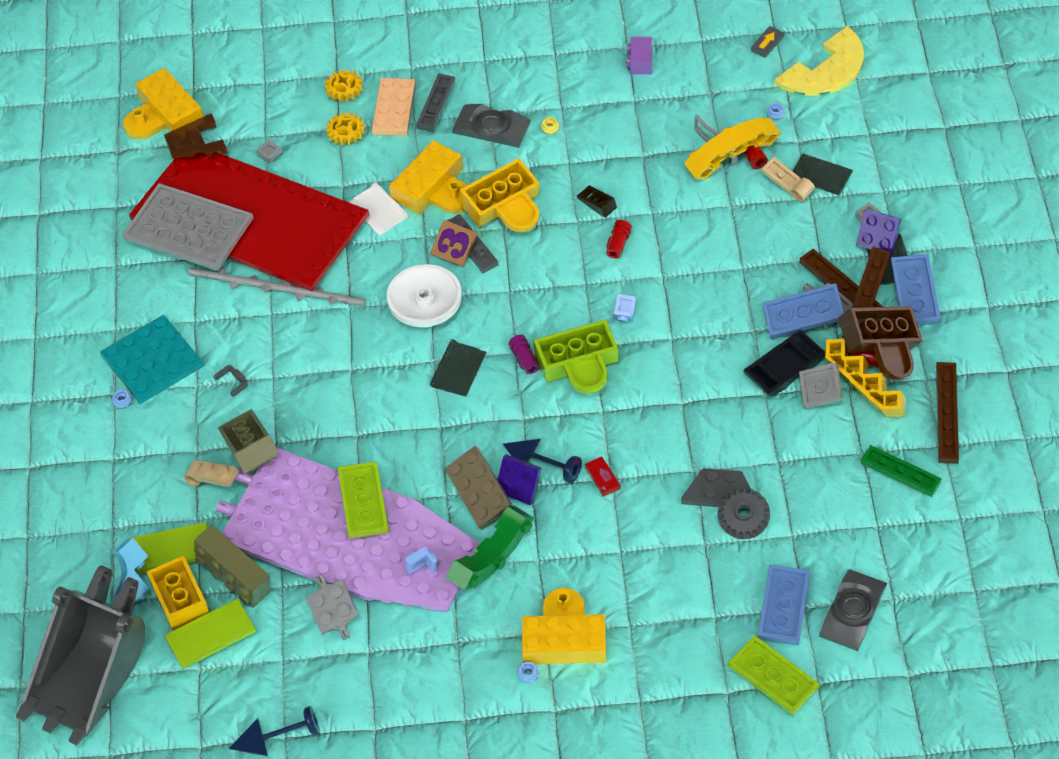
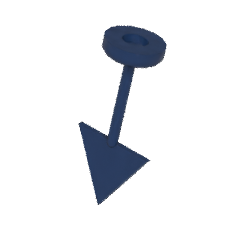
(525, 449)
(253, 740)

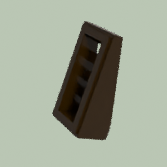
(602, 208)

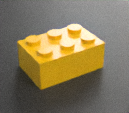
(177, 592)

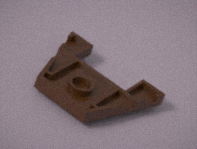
(188, 140)

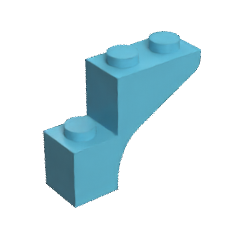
(131, 557)

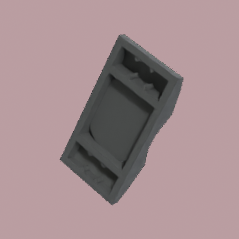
(491, 125)
(852, 609)

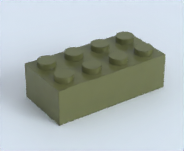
(248, 441)
(231, 566)

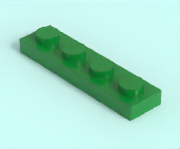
(901, 470)

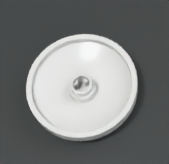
(424, 295)

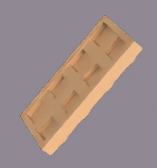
(393, 107)

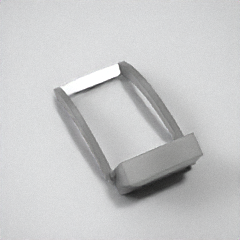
(734, 160)

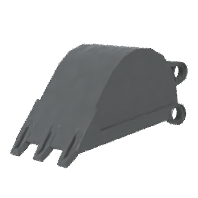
(84, 656)

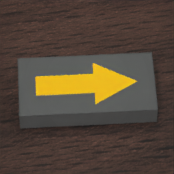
(767, 41)

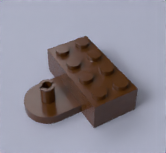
(887, 332)

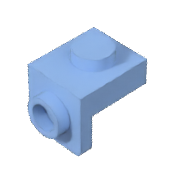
(624, 307)
(419, 559)

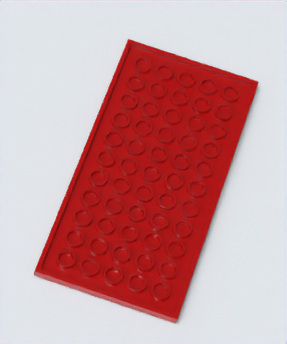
(293, 227)

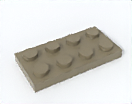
(478, 487)

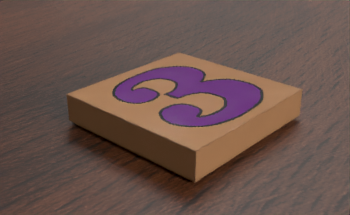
(453, 243)

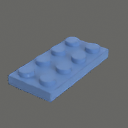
(916, 287)
(803, 311)
(784, 604)

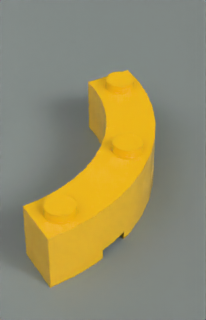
(730, 144)

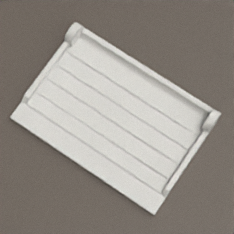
(383, 210)

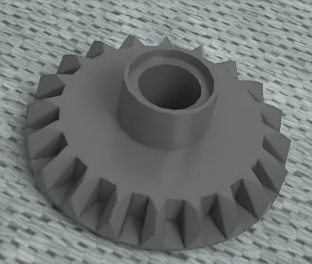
(744, 526)

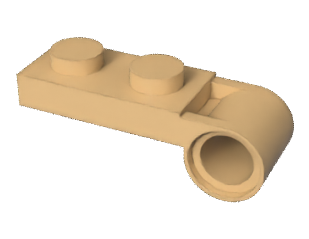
(788, 180)
(210, 473)

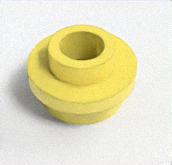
(550, 125)

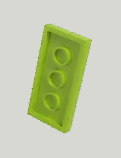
(362, 500)
(773, 675)

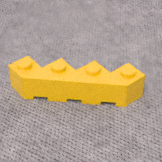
(871, 386)

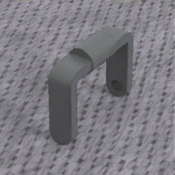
(237, 374)

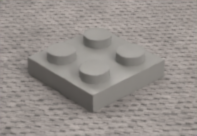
(821, 386)

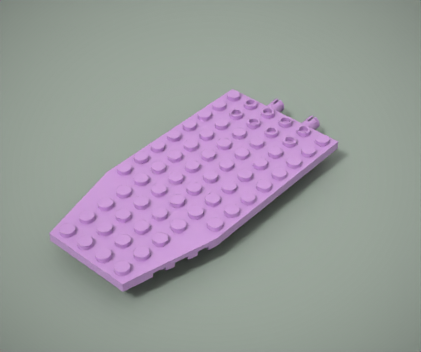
(298, 523)

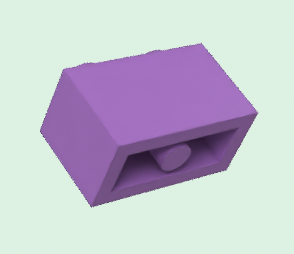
(641, 55)

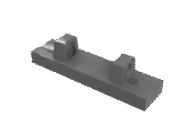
(435, 102)
(479, 253)

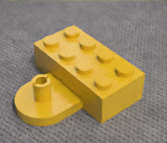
(164, 106)
(430, 180)
(504, 195)
(564, 632)

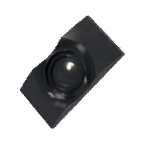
(784, 362)

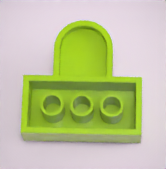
(578, 355)

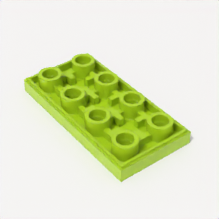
(169, 545)
(210, 633)

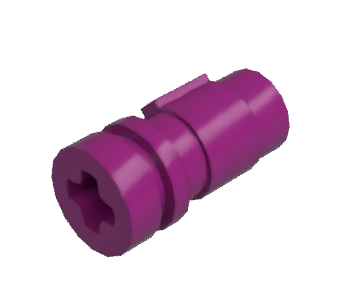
(525, 356)

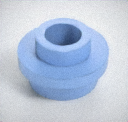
(775, 111)
(119, 395)
(528, 666)

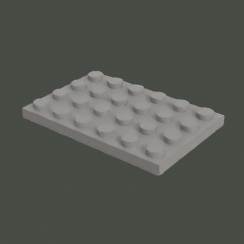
(188, 226)

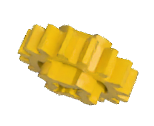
(343, 85)
(345, 128)

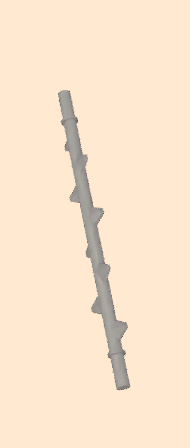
(284, 286)

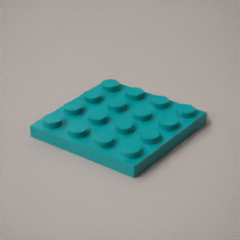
(151, 359)

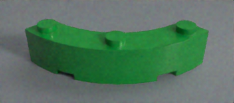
(492, 552)

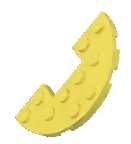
(831, 74)

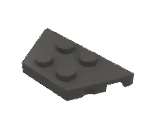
(712, 486)

